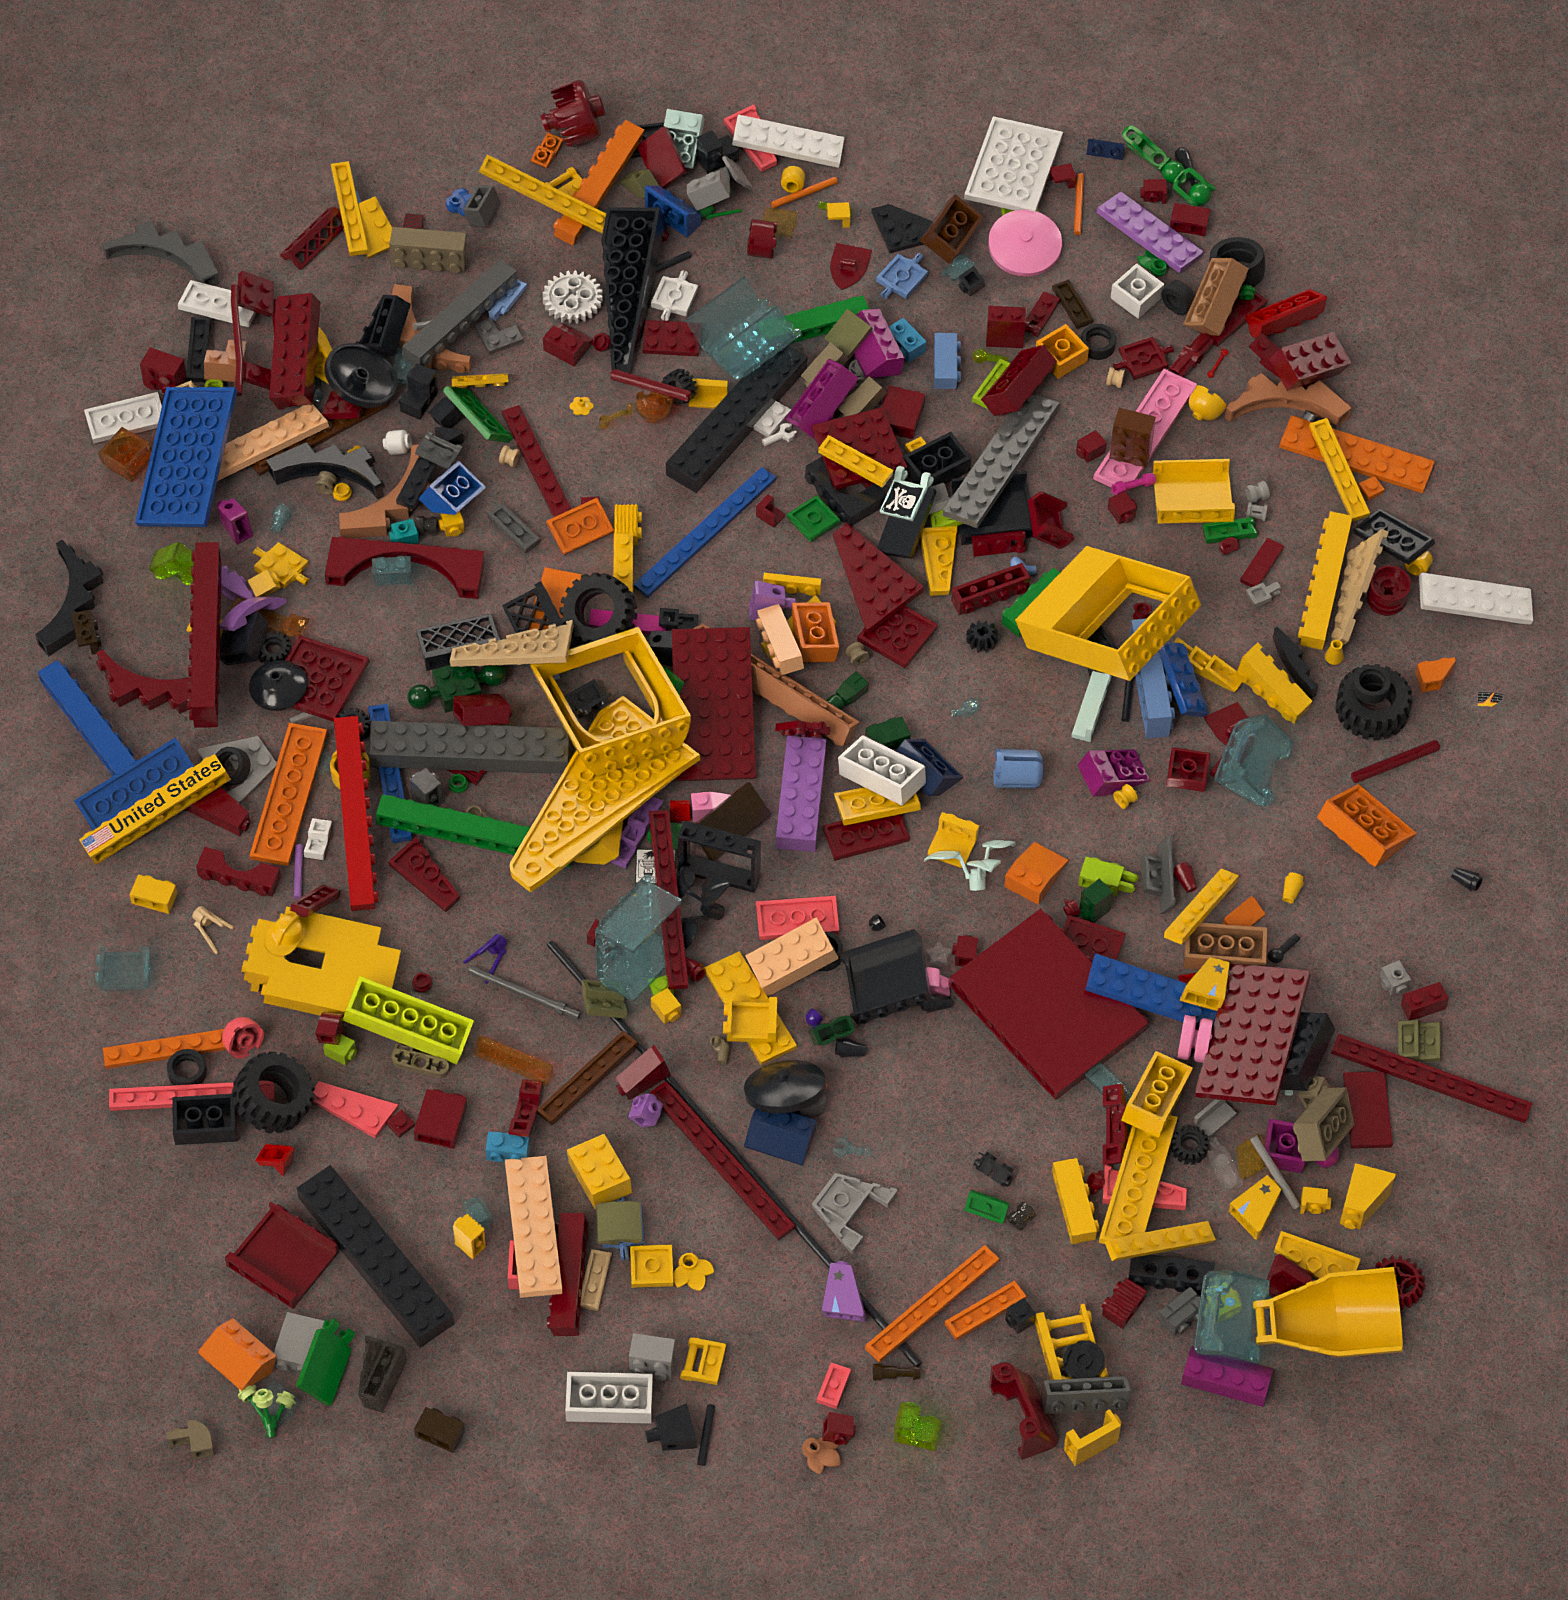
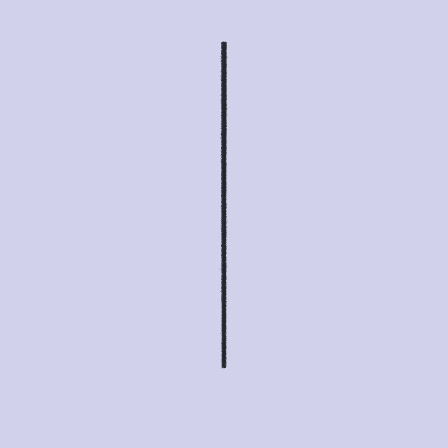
(798, 1227)

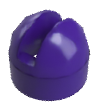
(813, 1017)

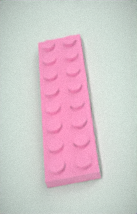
(1164, 402)

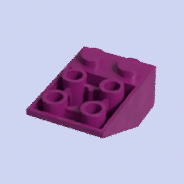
(1110, 770)

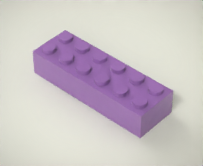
(801, 794)

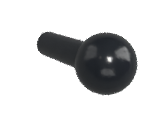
(1277, 954)

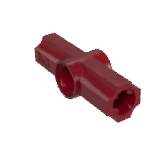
(1192, 355)

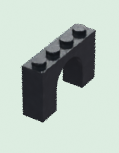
(850, 507)

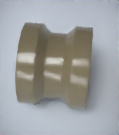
(325, 482)
(856, 653)

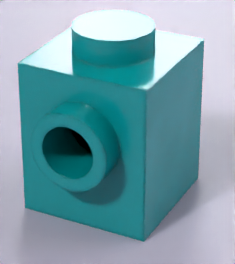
(404, 532)

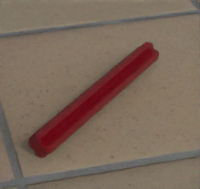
(650, 385)
(1395, 761)

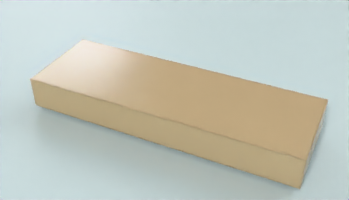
(595, 1279)

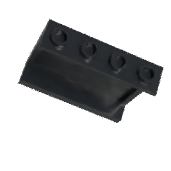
(1006, 515)
(887, 976)

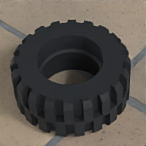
(586, 589)
(1371, 722)
(286, 1074)

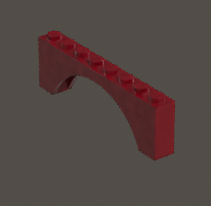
(460, 566)

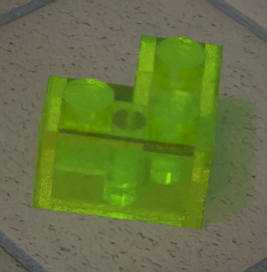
(173, 561)
(915, 1429)

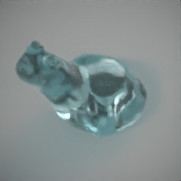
(968, 708)

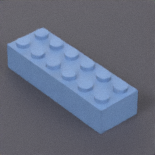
(1153, 694)

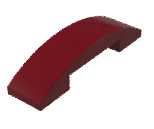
(526, 1108)
(1116, 1130)

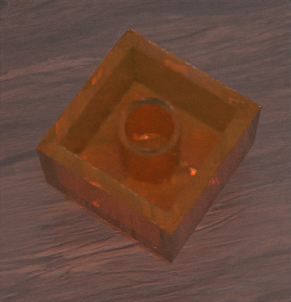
(126, 454)

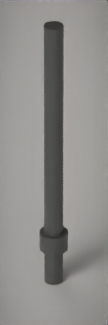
(559, 1007)

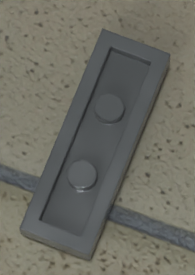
(513, 528)

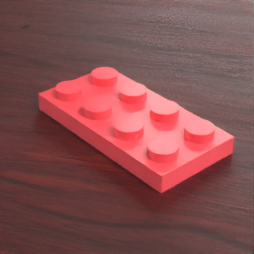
(782, 916)

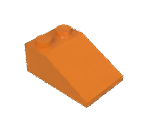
(815, 631)
(1034, 872)

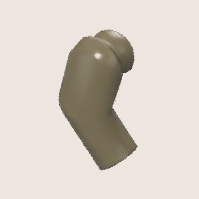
(721, 1048)

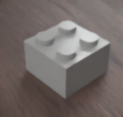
(652, 1356)

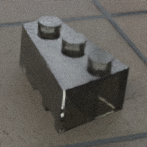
(380, 1372)

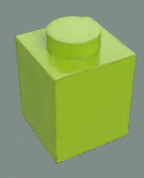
(343, 1052)

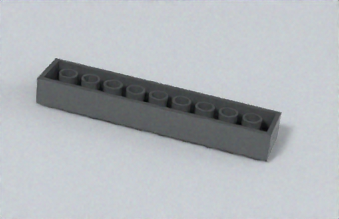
(468, 747)

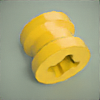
(1125, 796)

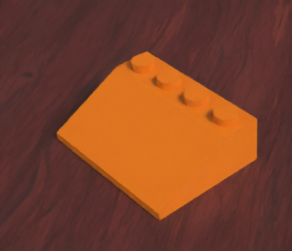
(1365, 824)

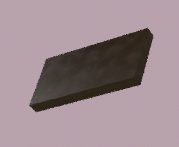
(735, 815)

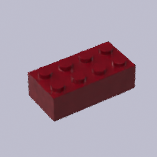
(1310, 361)
(1019, 380)

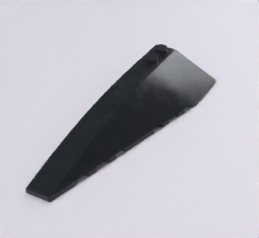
(630, 259)

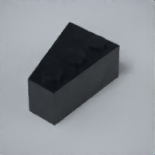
(387, 325)

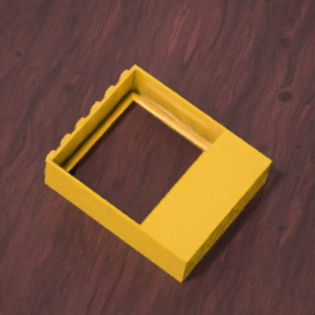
(1088, 594)

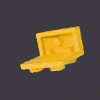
(954, 835)

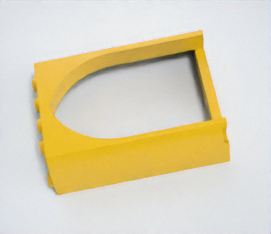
(671, 715)

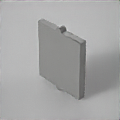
(737, 173)

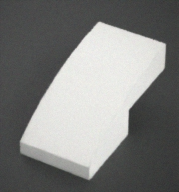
(317, 839)

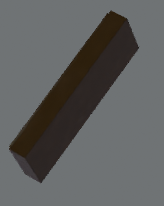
(1072, 304)

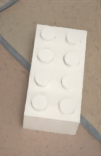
(882, 770)
(609, 1397)

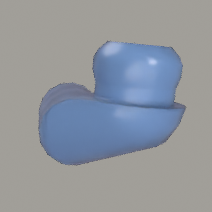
(1031, 569)

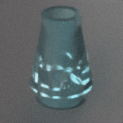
(280, 516)

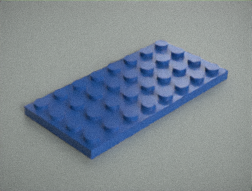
(186, 457)

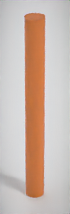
(804, 192)
(1078, 204)

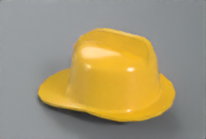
(285, 935)

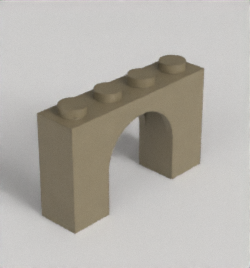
(863, 399)

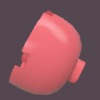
(240, 1034)

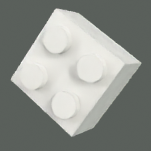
(1137, 291)

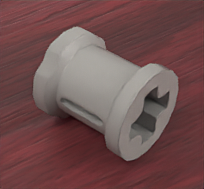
(1263, 509)

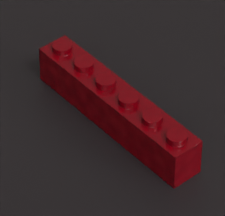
(571, 1248)

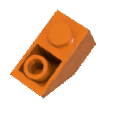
(1434, 673)

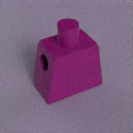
(232, 511)

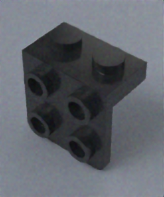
(585, 697)

